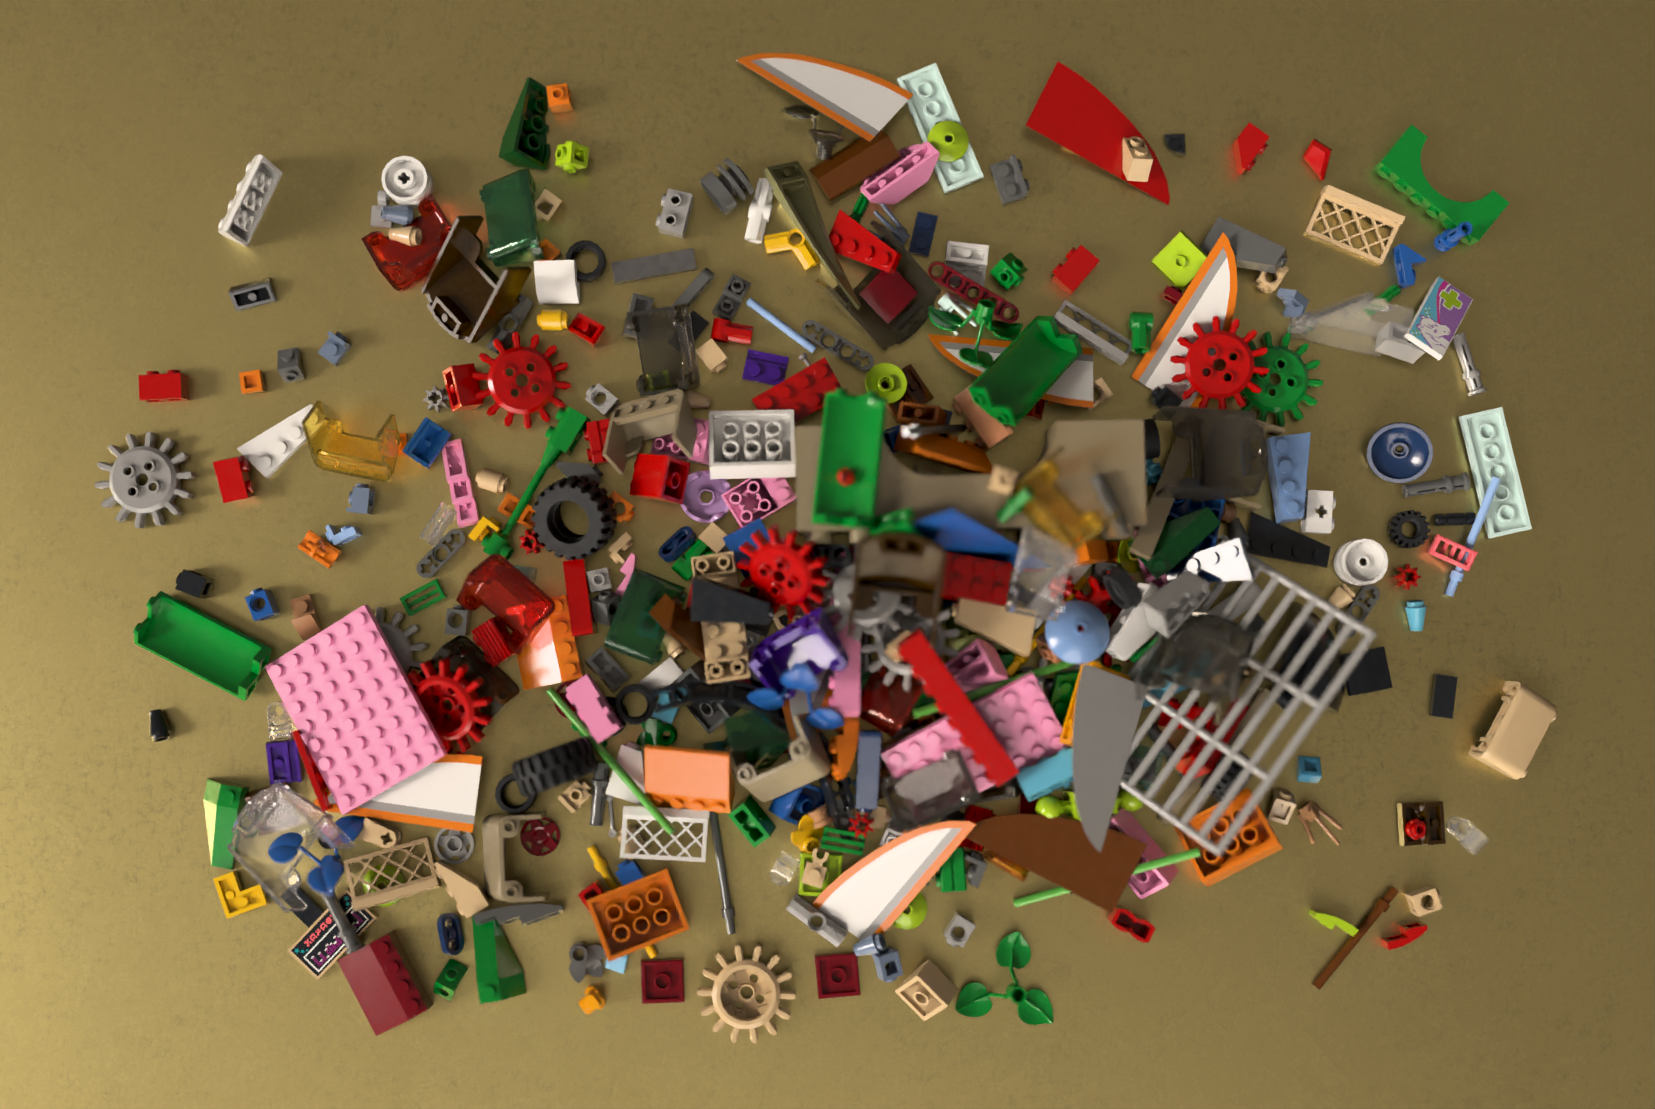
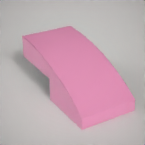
(627, 569)

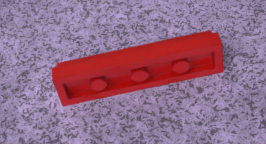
(313, 772)

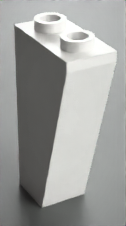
(1131, 627)

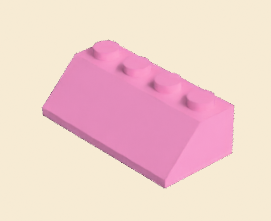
(1149, 881)

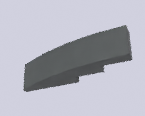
(526, 913)

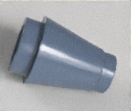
(399, 214)
(870, 945)

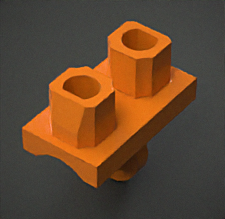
(319, 549)

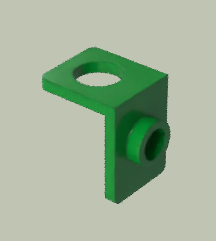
(449, 979)

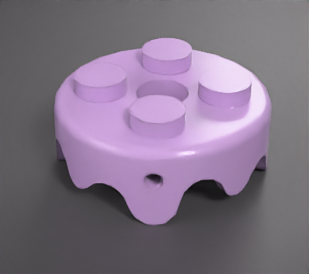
(693, 506)

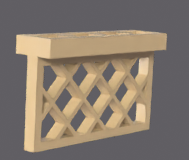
(1359, 206)
(395, 892)

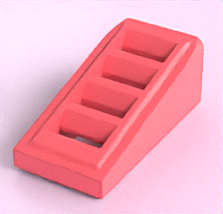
(1469, 560)

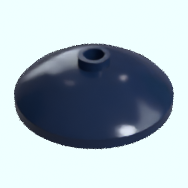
(1404, 464)

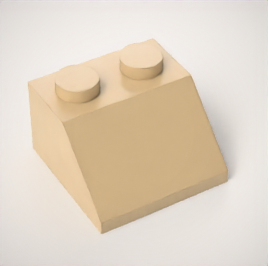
(927, 990)

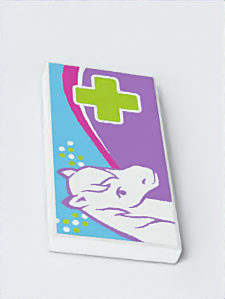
(1439, 318)

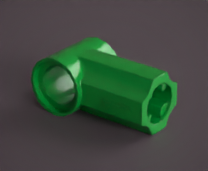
(1141, 326)
(683, 565)

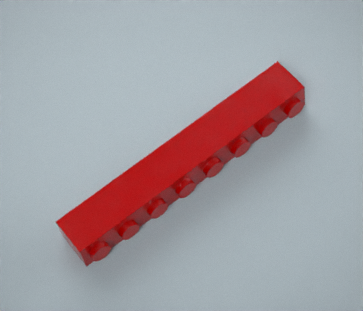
(958, 707)

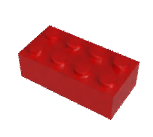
(802, 391)
(976, 579)

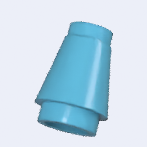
(1416, 614)

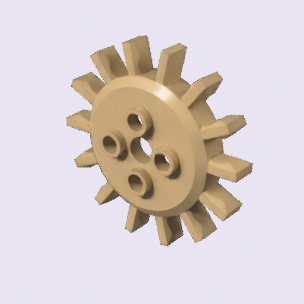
(753, 1012)

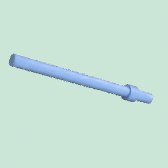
(1457, 574)

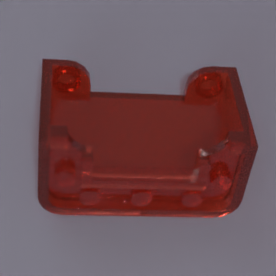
(406, 264)
(508, 597)
(888, 706)

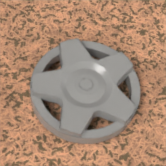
(453, 845)

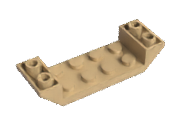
(723, 642)

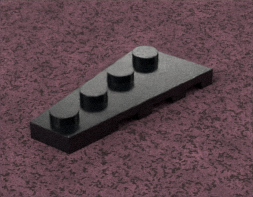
(1282, 543)

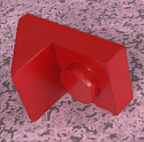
(587, 329)

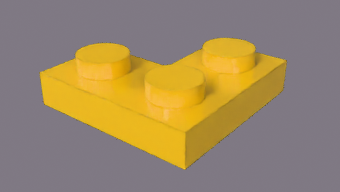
(234, 899)

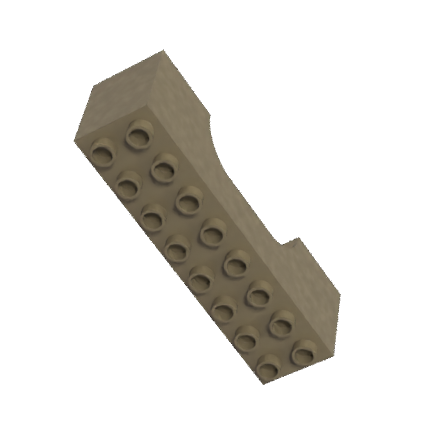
(1090, 449)

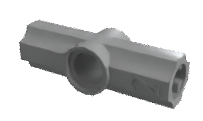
(828, 928)

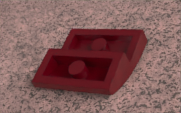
(888, 294)

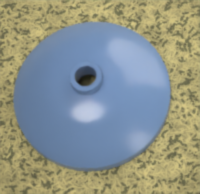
(1073, 645)

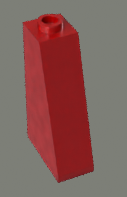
(579, 598)

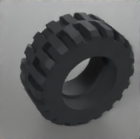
(554, 532)
(555, 766)

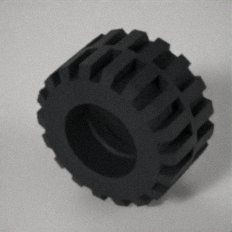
(1227, 779)

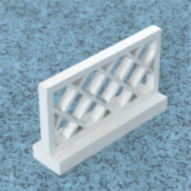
(672, 815)

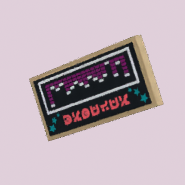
(320, 943)

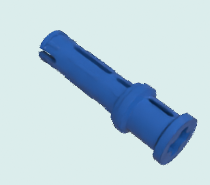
(1451, 237)

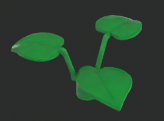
(983, 316)
(1032, 1007)

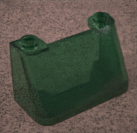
(512, 219)
(633, 628)

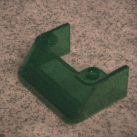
(756, 735)

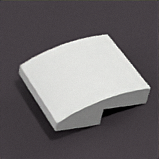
(967, 259)
(557, 282)

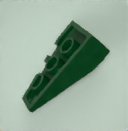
(526, 136)
(1179, 539)

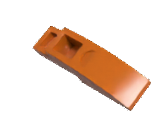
(844, 747)

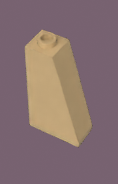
(996, 624)

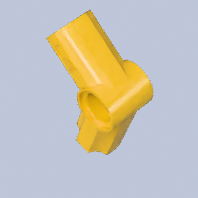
(782, 242)

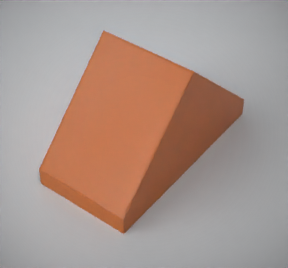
(1092, 552)

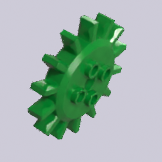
(1285, 396)

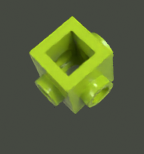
(571, 156)

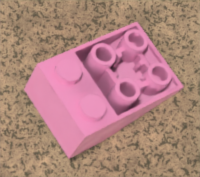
(667, 446)
(758, 499)

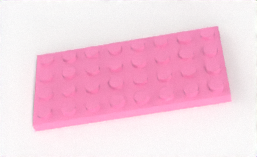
(1015, 715)

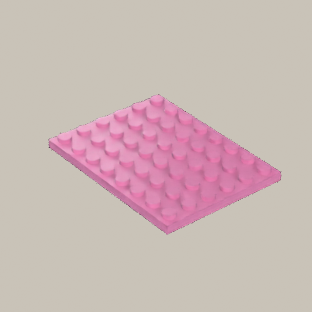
(355, 709)

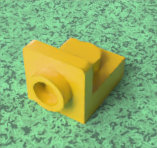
(482, 528)

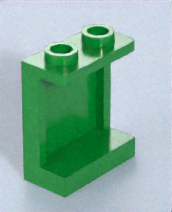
(896, 522)

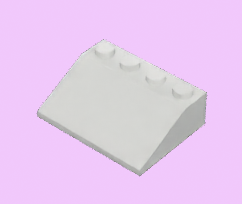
(250, 200)
(752, 444)

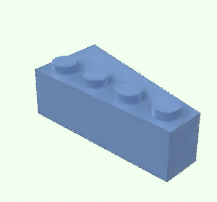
(1288, 475)

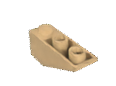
(466, 890)

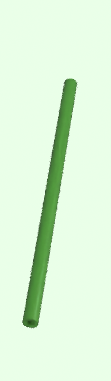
(992, 687)
(663, 821)
(1178, 857)

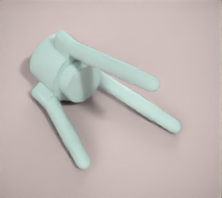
(950, 303)

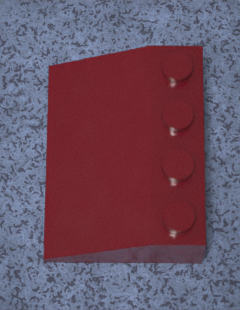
(385, 983)

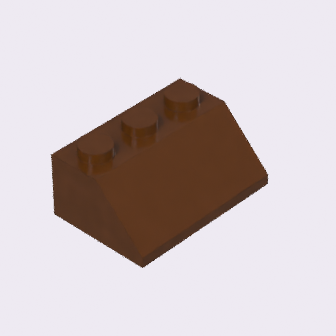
(678, 623)

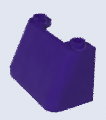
(806, 640)

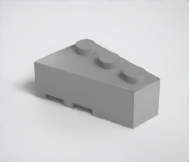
(1175, 602)

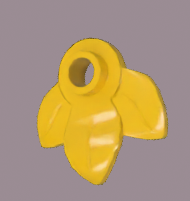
(807, 836)

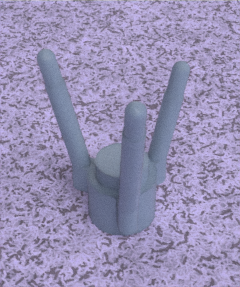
(899, 231)

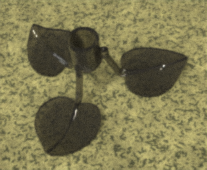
(823, 139)

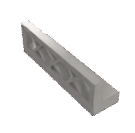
(1090, 336)

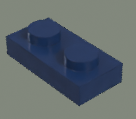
(923, 234)

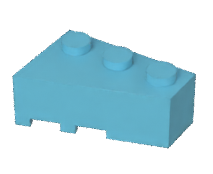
(1047, 775)

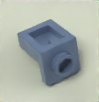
(1294, 302)
(334, 347)

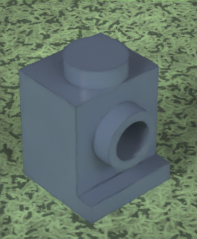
(361, 499)
(893, 969)

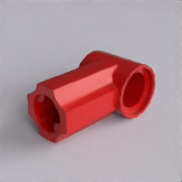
(726, 331)

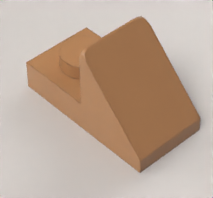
(306, 616)

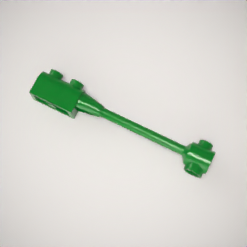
(560, 439)

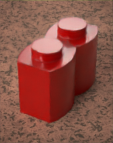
(1127, 922)

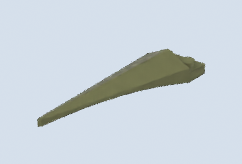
(796, 196)

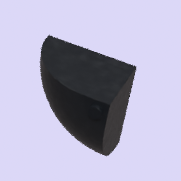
(1311, 660)

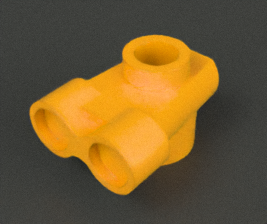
(592, 1000)

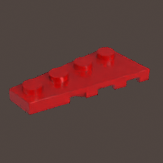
(858, 243)

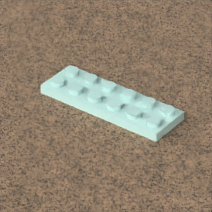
(933, 105)
(1493, 456)

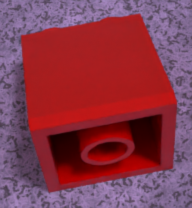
(659, 478)

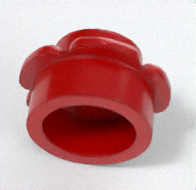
(1411, 829)

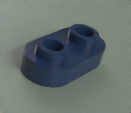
(677, 544)
(450, 933)

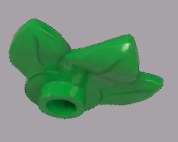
(654, 735)

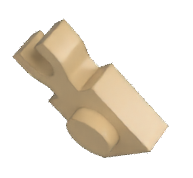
(815, 871)

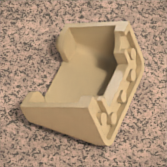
(1515, 731)

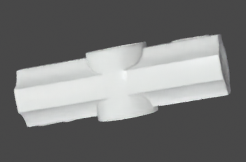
(759, 211)

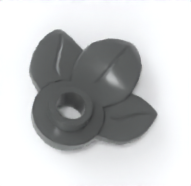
(588, 963)

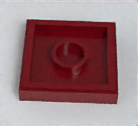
(837, 975)
(662, 981)

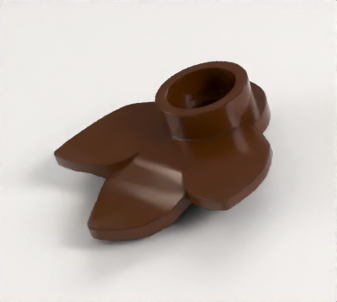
(916, 722)

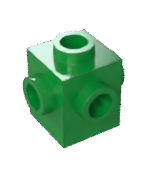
(1009, 271)

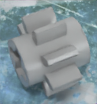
(440, 402)

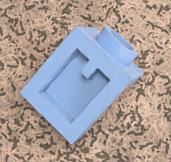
(346, 534)

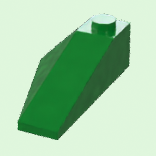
(222, 807)
(496, 966)

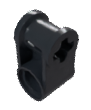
(831, 552)

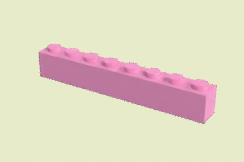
(846, 683)

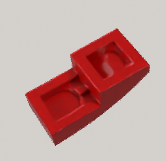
(1409, 933)

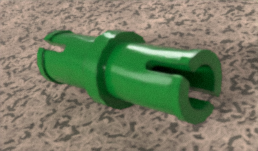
(1015, 504)

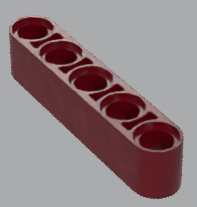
(966, 283)

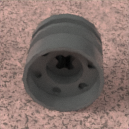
(726, 186)

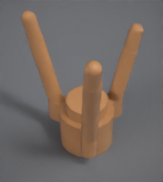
(1310, 811)

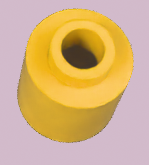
(552, 319)

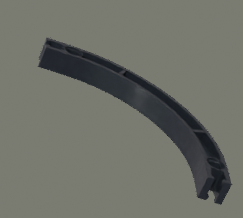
(735, 694)

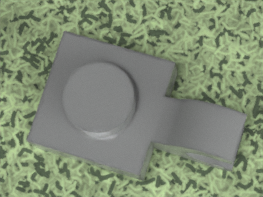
(376, 220)

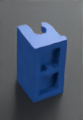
(427, 442)

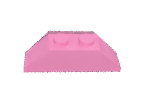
(902, 176)

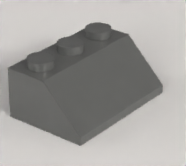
(708, 715)

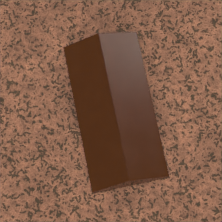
(854, 164)

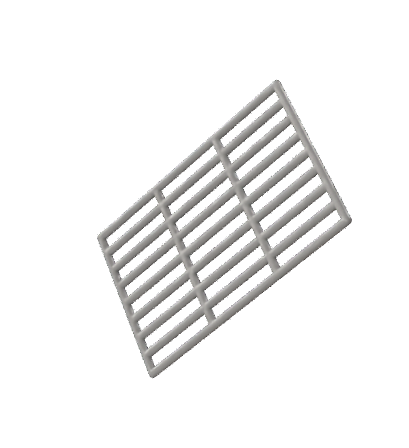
(1214, 741)

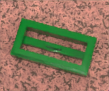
(439, 589)
(840, 840)

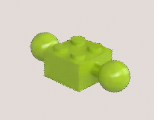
(1053, 807)

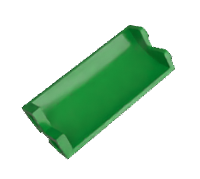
(1025, 371)
(849, 440)
(202, 645)

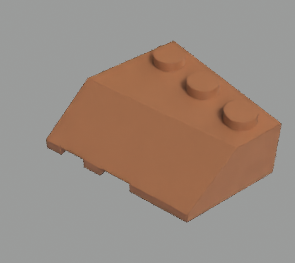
(984, 427)

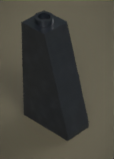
(727, 604)

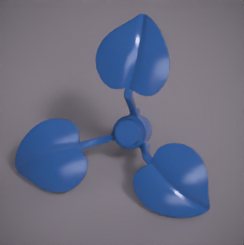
(798, 678)
(328, 873)

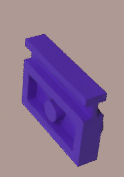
(765, 368)
(283, 761)

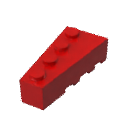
(1199, 744)

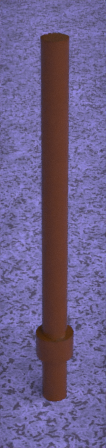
(1382, 905)

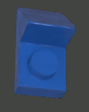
(1404, 260)

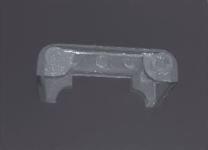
(1040, 575)

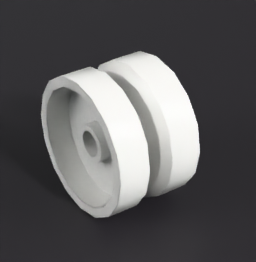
(407, 181)
(1348, 559)

